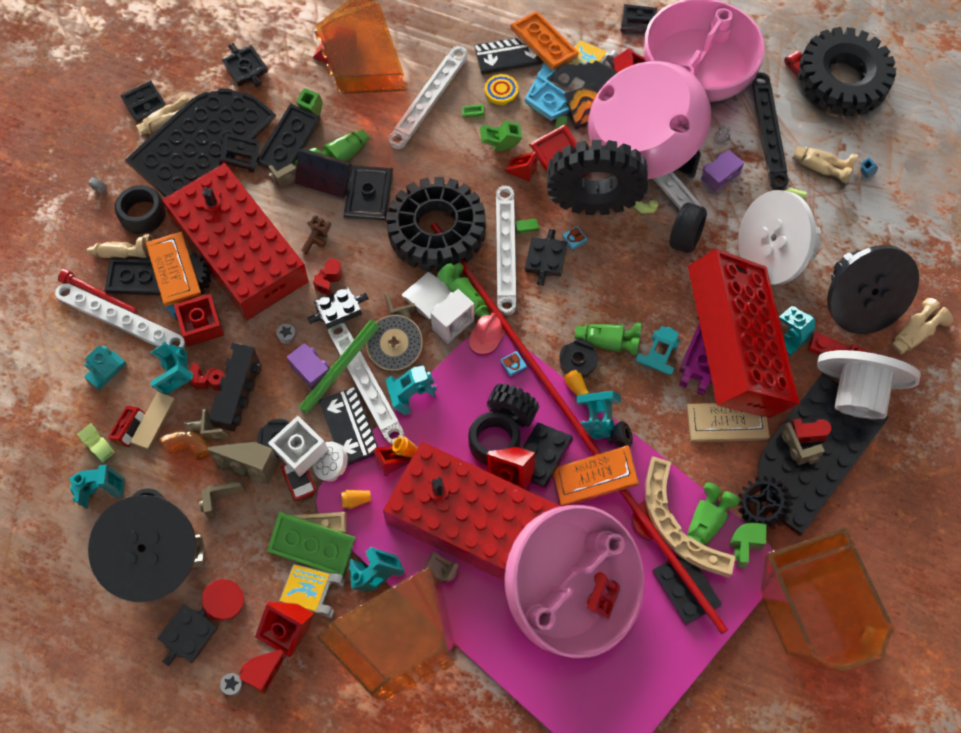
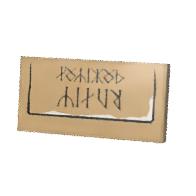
(720, 424)

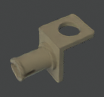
(403, 311)
(205, 427)

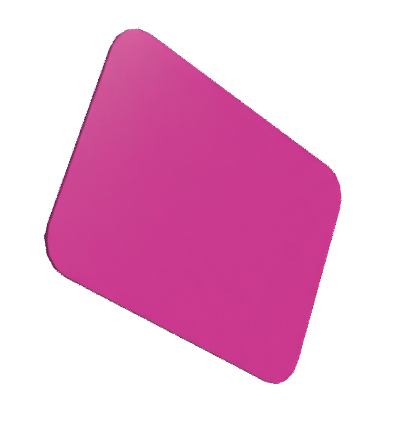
(605, 693)

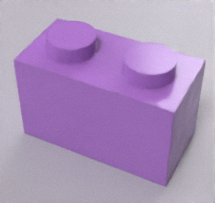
(722, 170)
(308, 365)

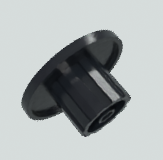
(872, 288)
(142, 548)

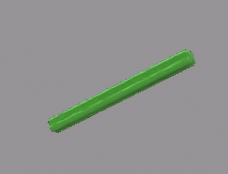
(339, 366)

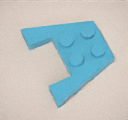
(546, 96)

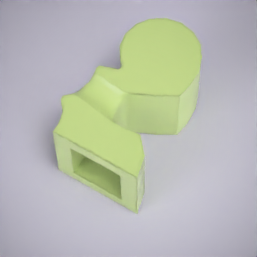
(95, 442)

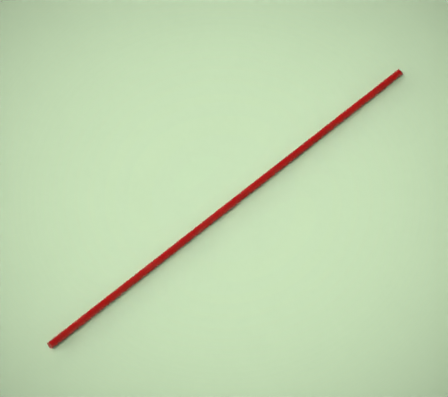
(592, 447)

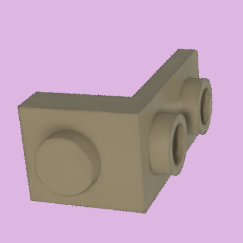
(808, 455)
(215, 491)

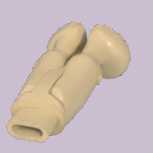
(158, 118)
(825, 162)
(121, 249)
(918, 330)

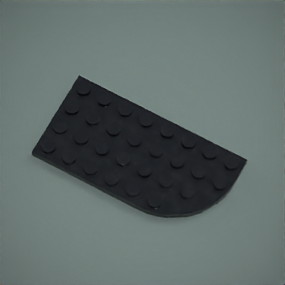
(194, 137)
(815, 483)

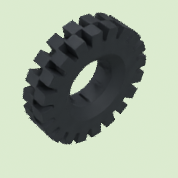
(872, 62)
(575, 192)
(441, 248)

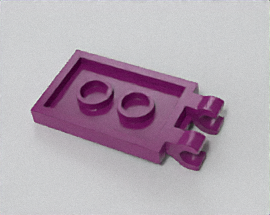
(695, 364)

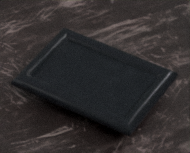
(368, 192)

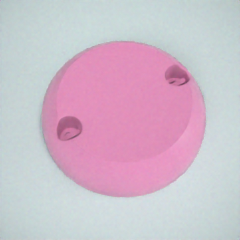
(709, 41)
(653, 110)
(554, 574)

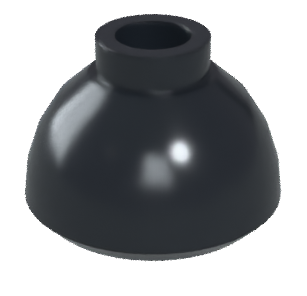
(621, 435)

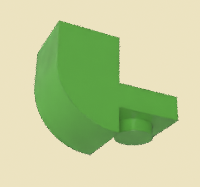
(310, 101)
(501, 138)
(745, 538)

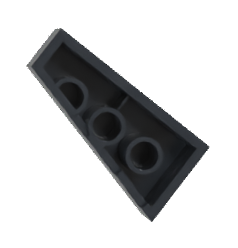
(235, 387)

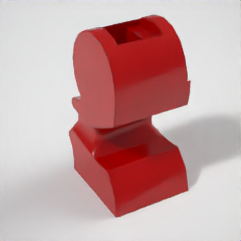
(331, 273)
(210, 379)

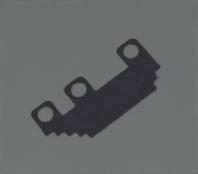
(589, 72)

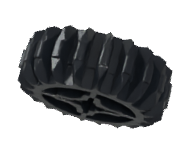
(767, 487)

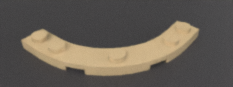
(670, 530)

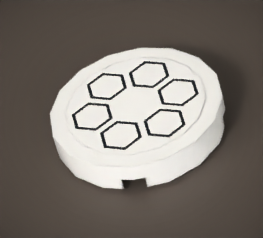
(331, 463)

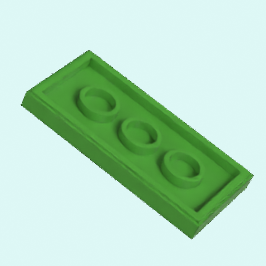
(311, 544)

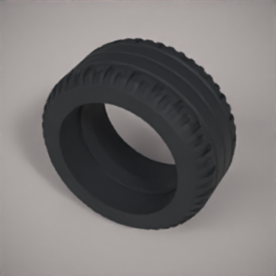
(132, 196)
(688, 227)
(487, 420)

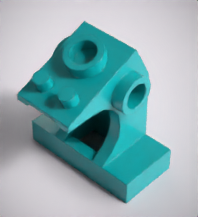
(800, 329)
(656, 360)
(174, 362)
(102, 366)
(410, 383)
(599, 403)
(103, 478)
(378, 570)

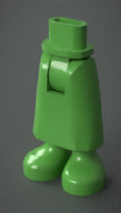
(345, 146)
(451, 278)
(611, 336)
(708, 517)

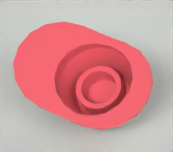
(486, 334)

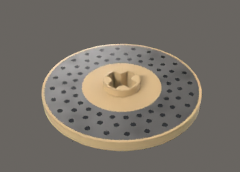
(401, 355)

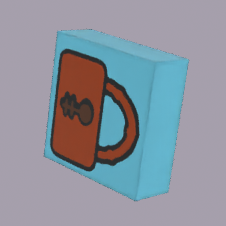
(574, 238)
(513, 364)

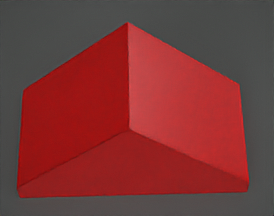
(523, 166)
(388, 460)

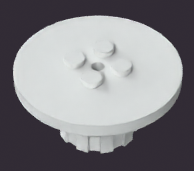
(779, 235)
(866, 381)

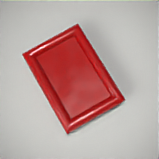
(552, 143)

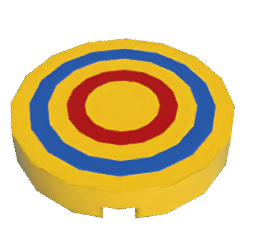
(501, 89)

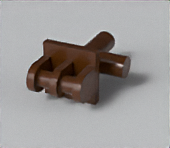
(316, 230)

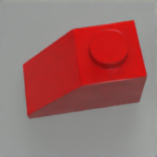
(262, 670)

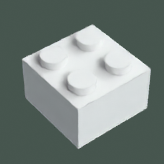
(452, 316)
(298, 446)

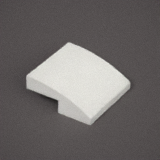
(426, 294)

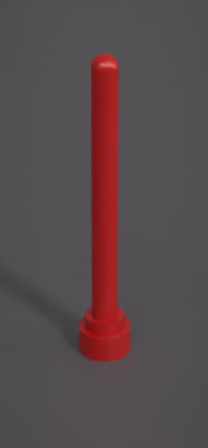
(67, 277)

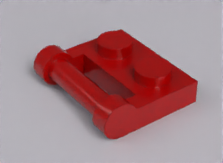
(598, 600)

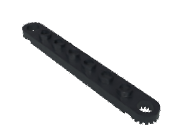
(770, 131)

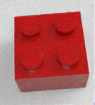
(198, 320)

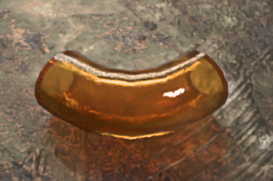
(186, 440)

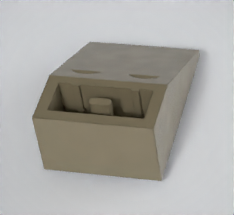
(246, 459)

